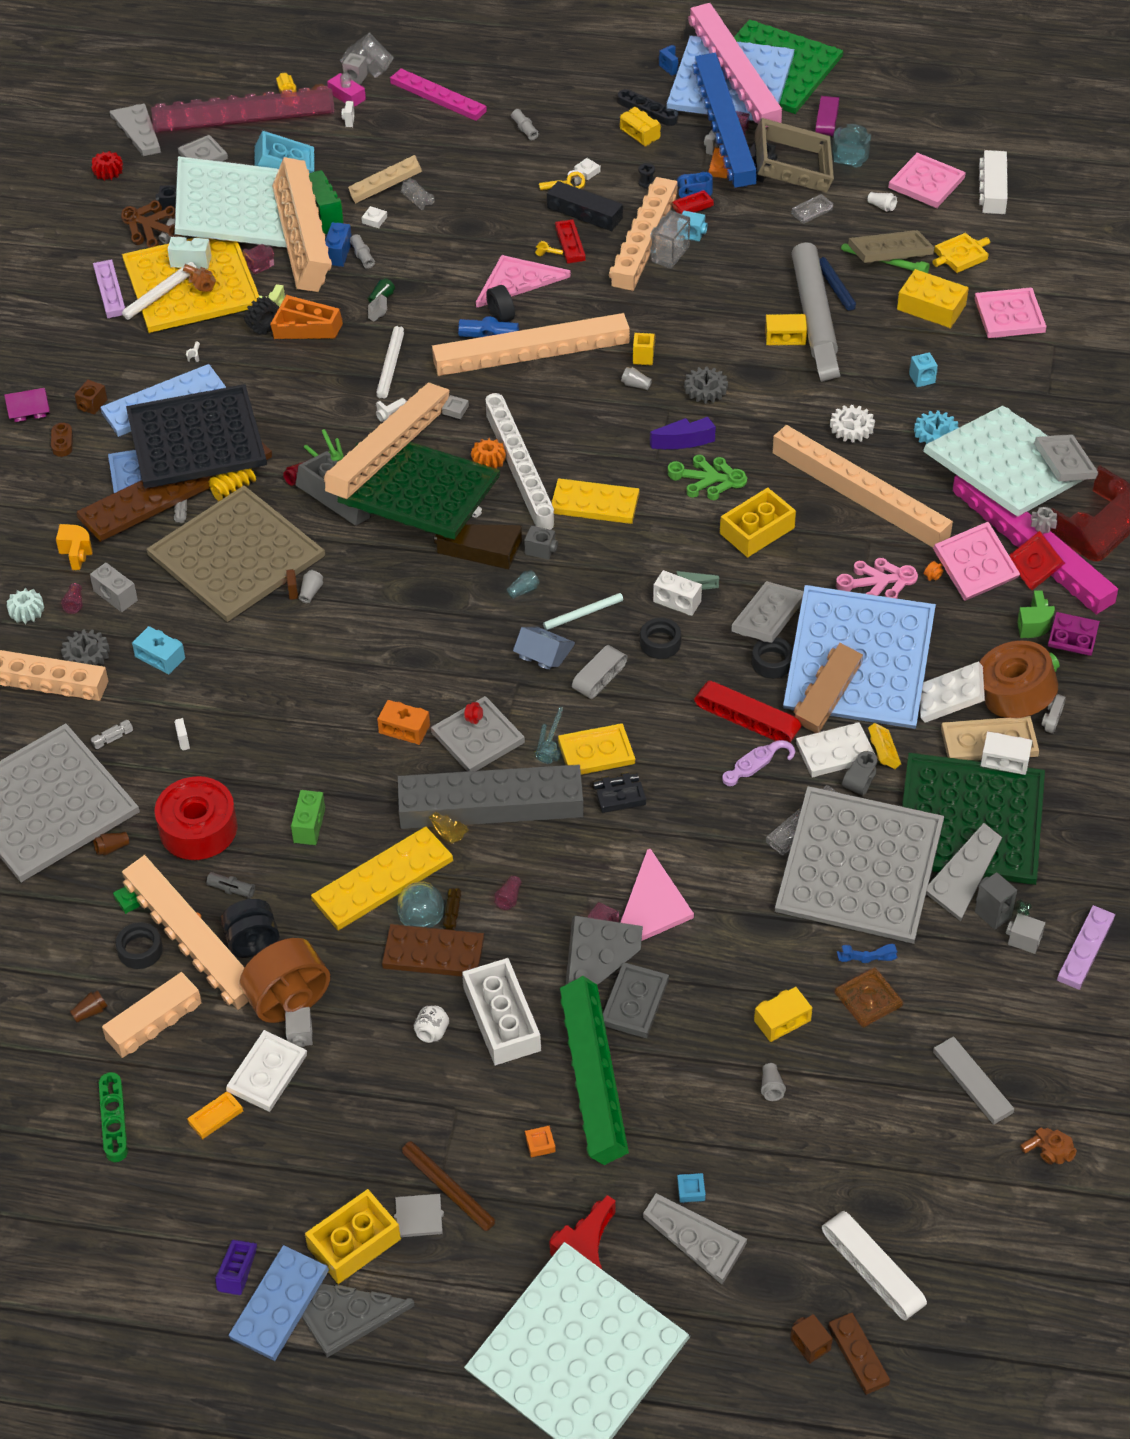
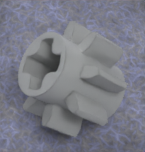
(1044, 520)

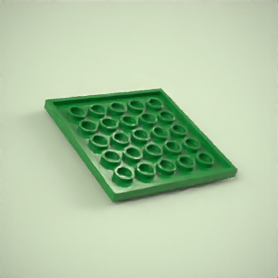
(809, 65)

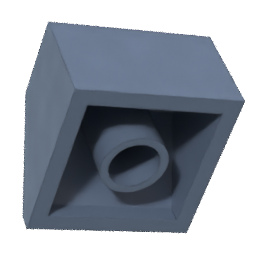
(542, 646)

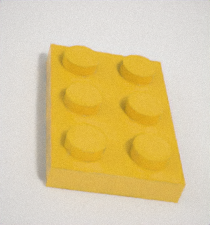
(597, 748)

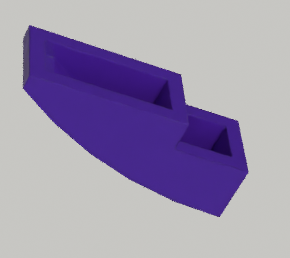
(683, 434)

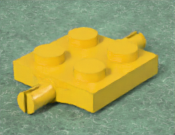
(961, 252)

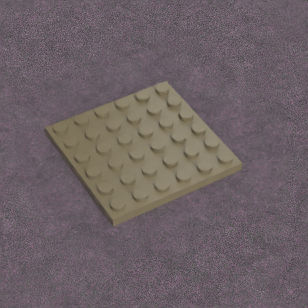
(235, 553)

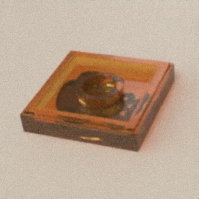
(869, 997)

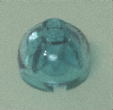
(420, 905)

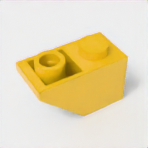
(643, 348)

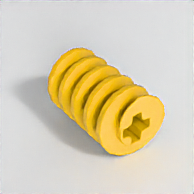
(228, 481)

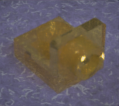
(447, 829)

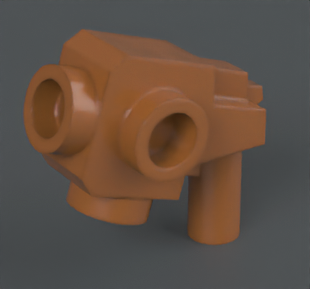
(201, 278)
(1054, 1144)

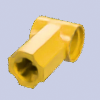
(285, 82)

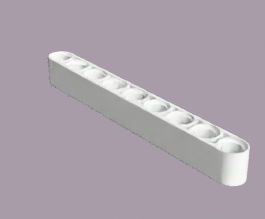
(520, 462)

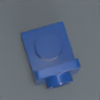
(668, 60)

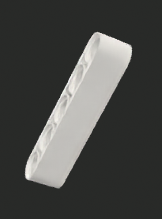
(874, 1265)

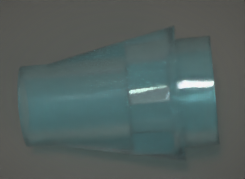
(524, 583)

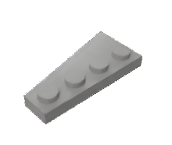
(138, 128)
(959, 879)
(699, 1238)

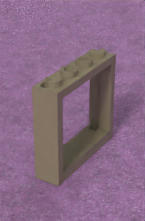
(796, 138)

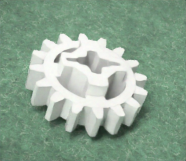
(852, 423)

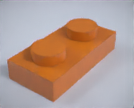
(717, 166)

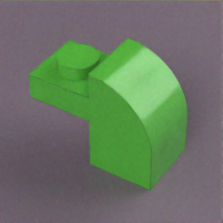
(1037, 619)

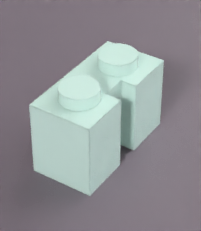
(184, 251)

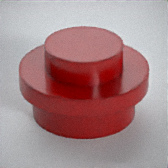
(473, 713)

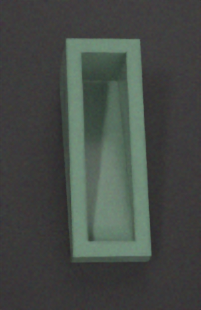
(707, 581)

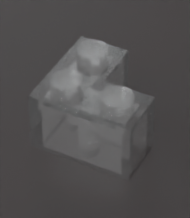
(377, 56)

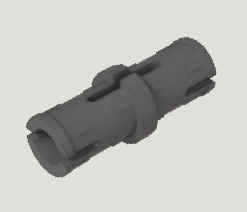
(216, 880)

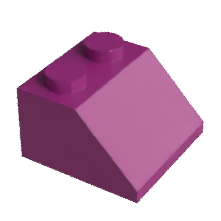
(27, 404)

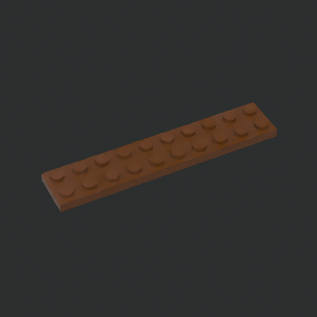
(138, 504)

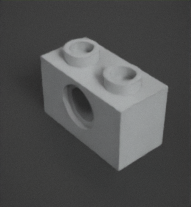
(113, 587)

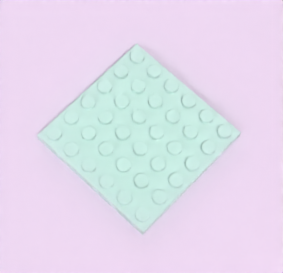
(227, 202)
(1000, 460)
(577, 1350)

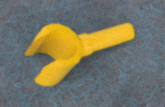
(543, 247)

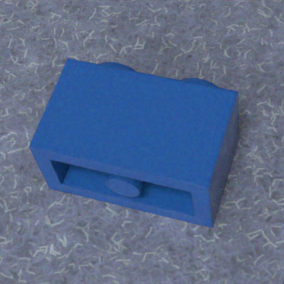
(338, 243)

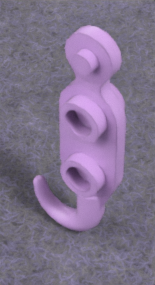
(755, 761)

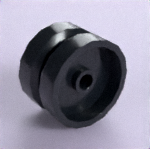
(249, 927)

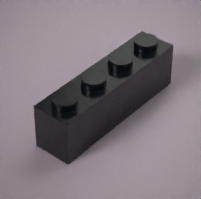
(585, 206)

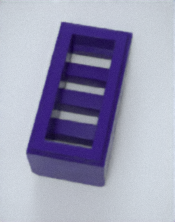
(235, 1282)

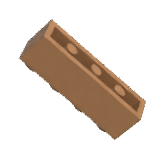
(828, 688)

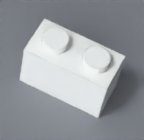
(1006, 753)

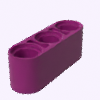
(827, 115)

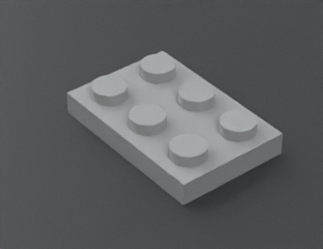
(1065, 457)

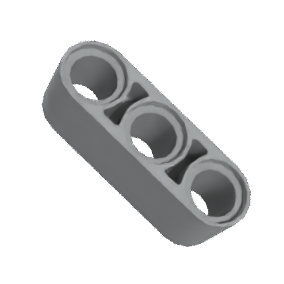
(599, 671)

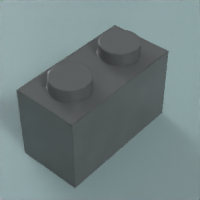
(995, 900)

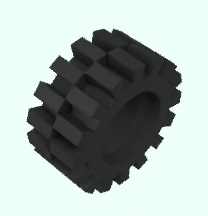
(263, 307)

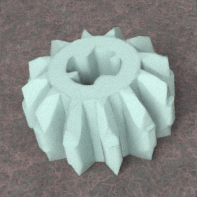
(25, 606)

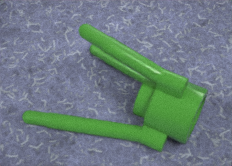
(335, 455)

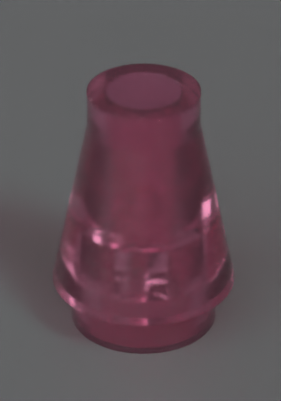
(72, 599)
(508, 893)

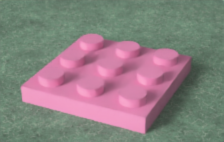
(927, 180)
(1010, 312)
(976, 561)

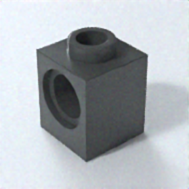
(540, 542)

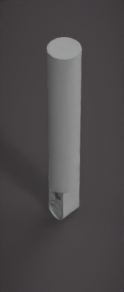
(816, 309)

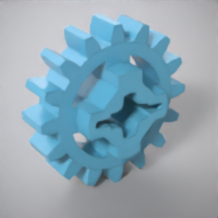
(934, 426)

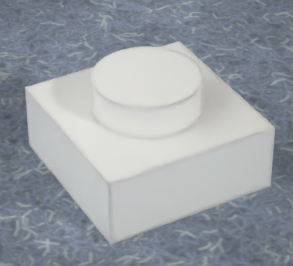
(348, 114)
(374, 217)

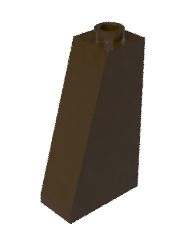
(483, 544)

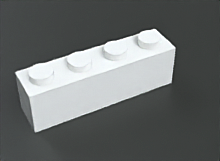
(993, 182)

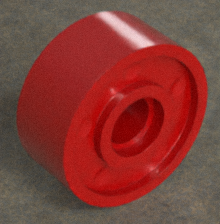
(196, 818)

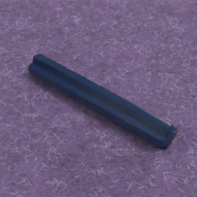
(837, 284)

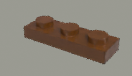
(859, 1353)

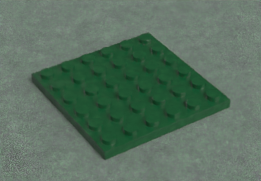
(426, 490)
(979, 795)

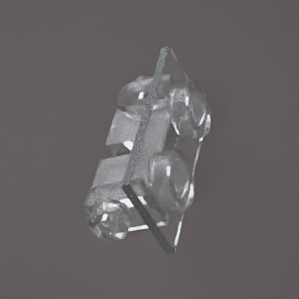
(416, 193)

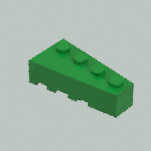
(326, 200)

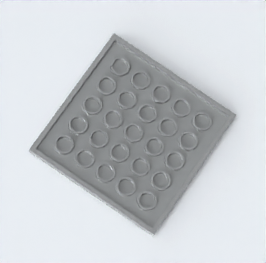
(55, 802)
(860, 864)

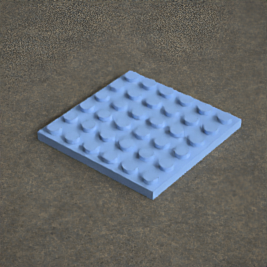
(769, 62)
(893, 644)

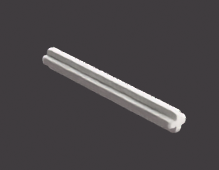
(156, 293)
(390, 362)

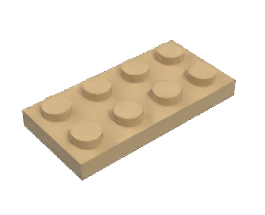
(967, 738)

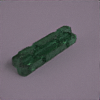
(1023, 907)

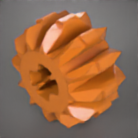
(489, 453)

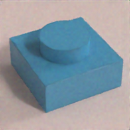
(691, 1187)

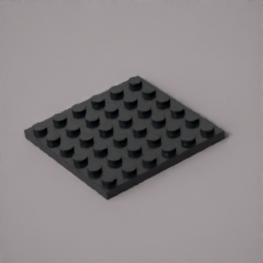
(195, 436)

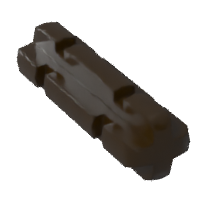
(452, 909)

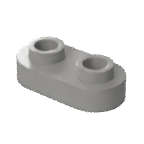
(1051, 720)

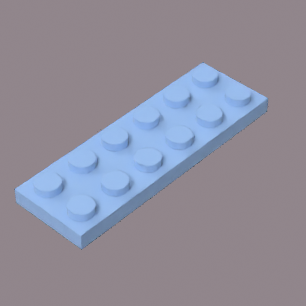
(192, 382)

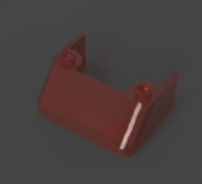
(1103, 533)

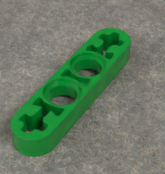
(115, 1116)

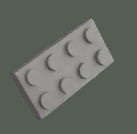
(768, 612)

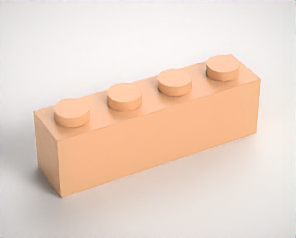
(151, 1015)

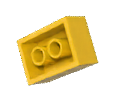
(932, 298)
(757, 522)
(353, 1236)

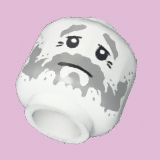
(431, 1023)

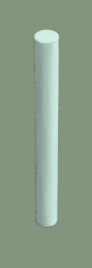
(583, 611)

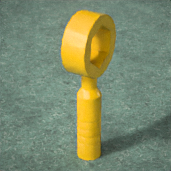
(548, 185)

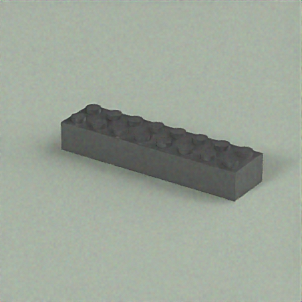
(491, 796)

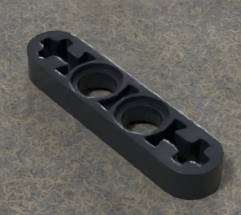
(630, 99)

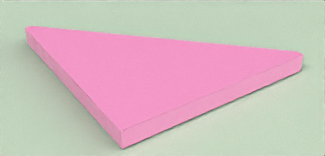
(520, 276)
(655, 900)

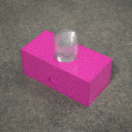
(346, 89)

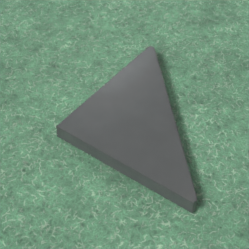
(343, 1315)

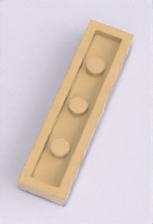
(385, 179)

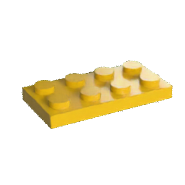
(595, 501)

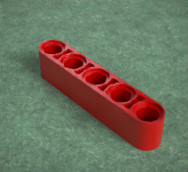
(747, 712)

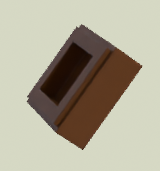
(292, 586)

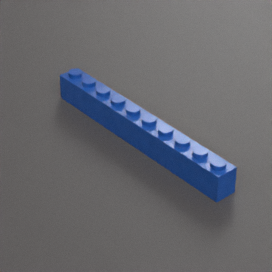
(724, 120)

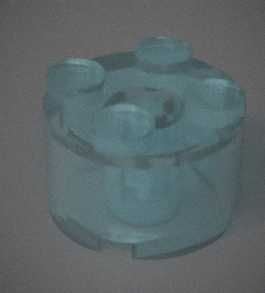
(851, 145)

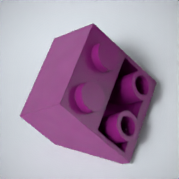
(1073, 633)

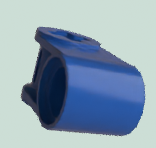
(695, 183)

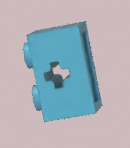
(158, 650)

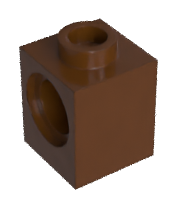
(91, 397)
(811, 1338)

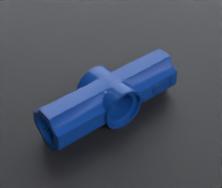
(487, 327)

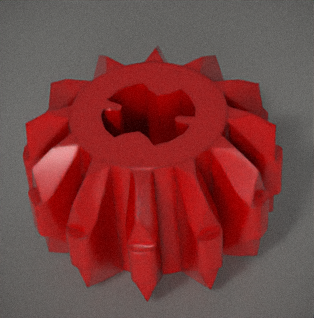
(107, 165)

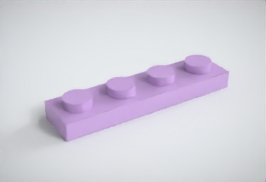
(109, 288)
(1086, 947)

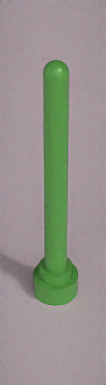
(922, 266)

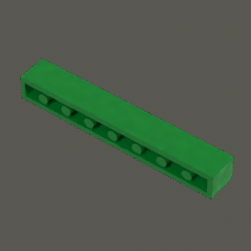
(593, 1071)

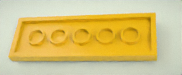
(381, 878)

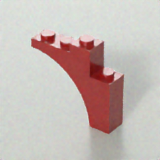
(587, 1232)

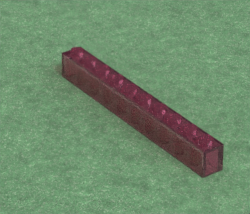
(242, 110)

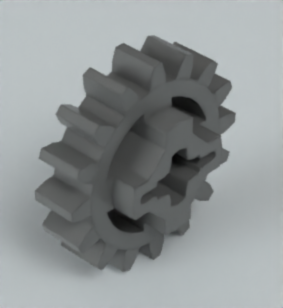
(706, 384)
(86, 648)

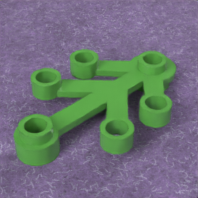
(732, 478)

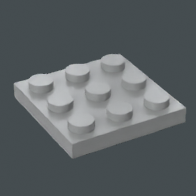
(478, 743)

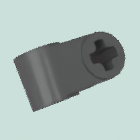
(861, 773)

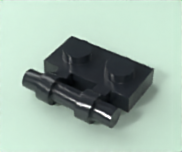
(619, 797)

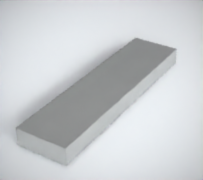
(973, 1080)

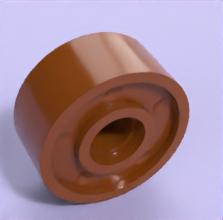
(1018, 679)
(284, 979)

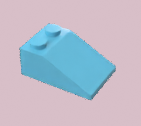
(273, 148)

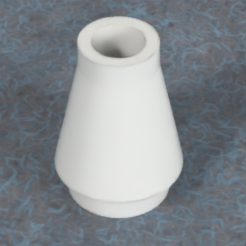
(885, 201)

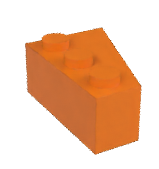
(305, 320)

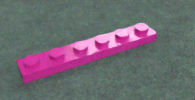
(438, 94)

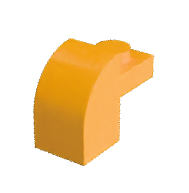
(75, 542)

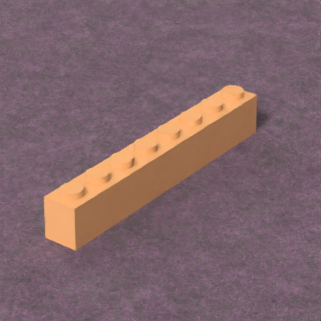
(187, 928)

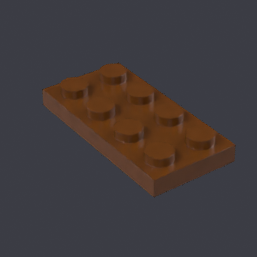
(432, 950)

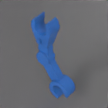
(885, 953)

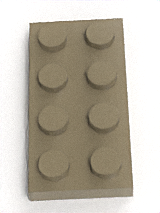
(891, 246)

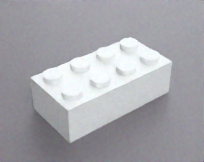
(501, 1011)

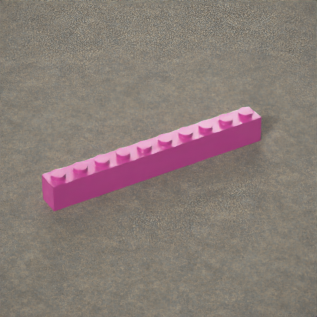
(1076, 575)

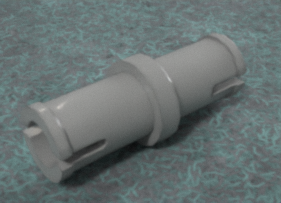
(524, 124)
(362, 251)

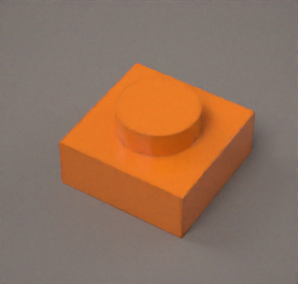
(540, 1141)

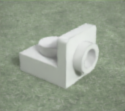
(384, 412)

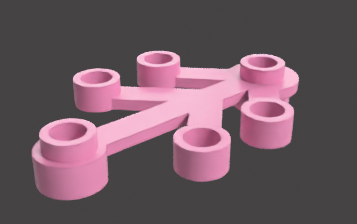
(902, 576)

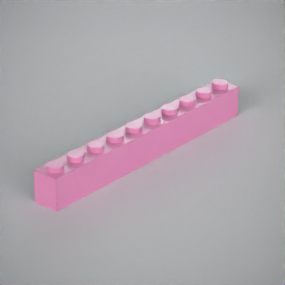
(734, 64)

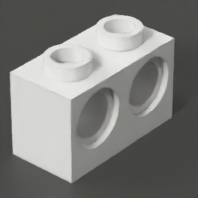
(677, 593)

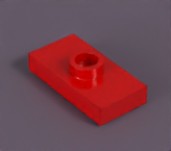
(693, 203)

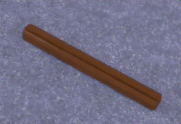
(448, 1186)

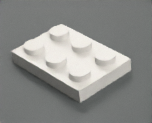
(952, 692)
(833, 749)
(266, 1070)

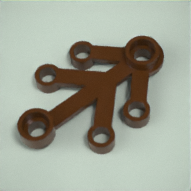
(148, 222)

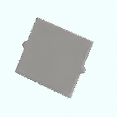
(419, 1215)

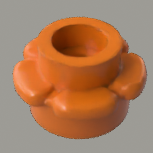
(933, 571)

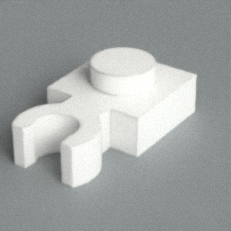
(587, 168)

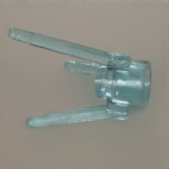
(547, 750)

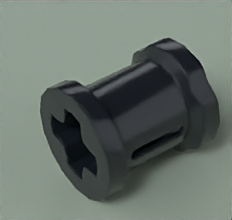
(646, 175)

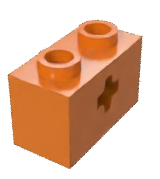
(403, 722)

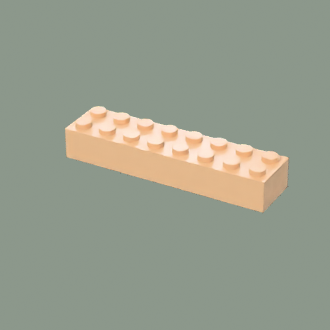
(301, 225)

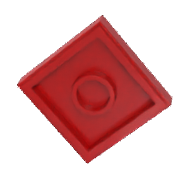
(1036, 560)

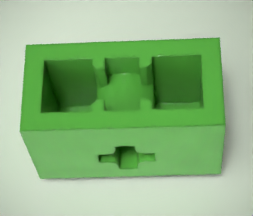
(308, 817)

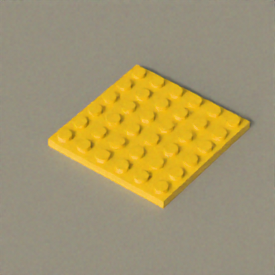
(185, 303)

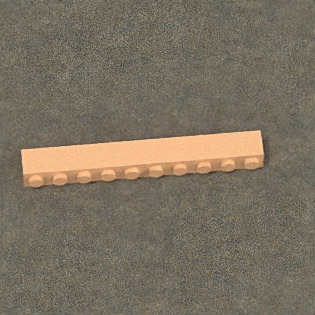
(530, 344)
(385, 441)
(861, 486)

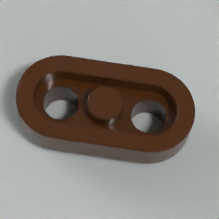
(61, 439)

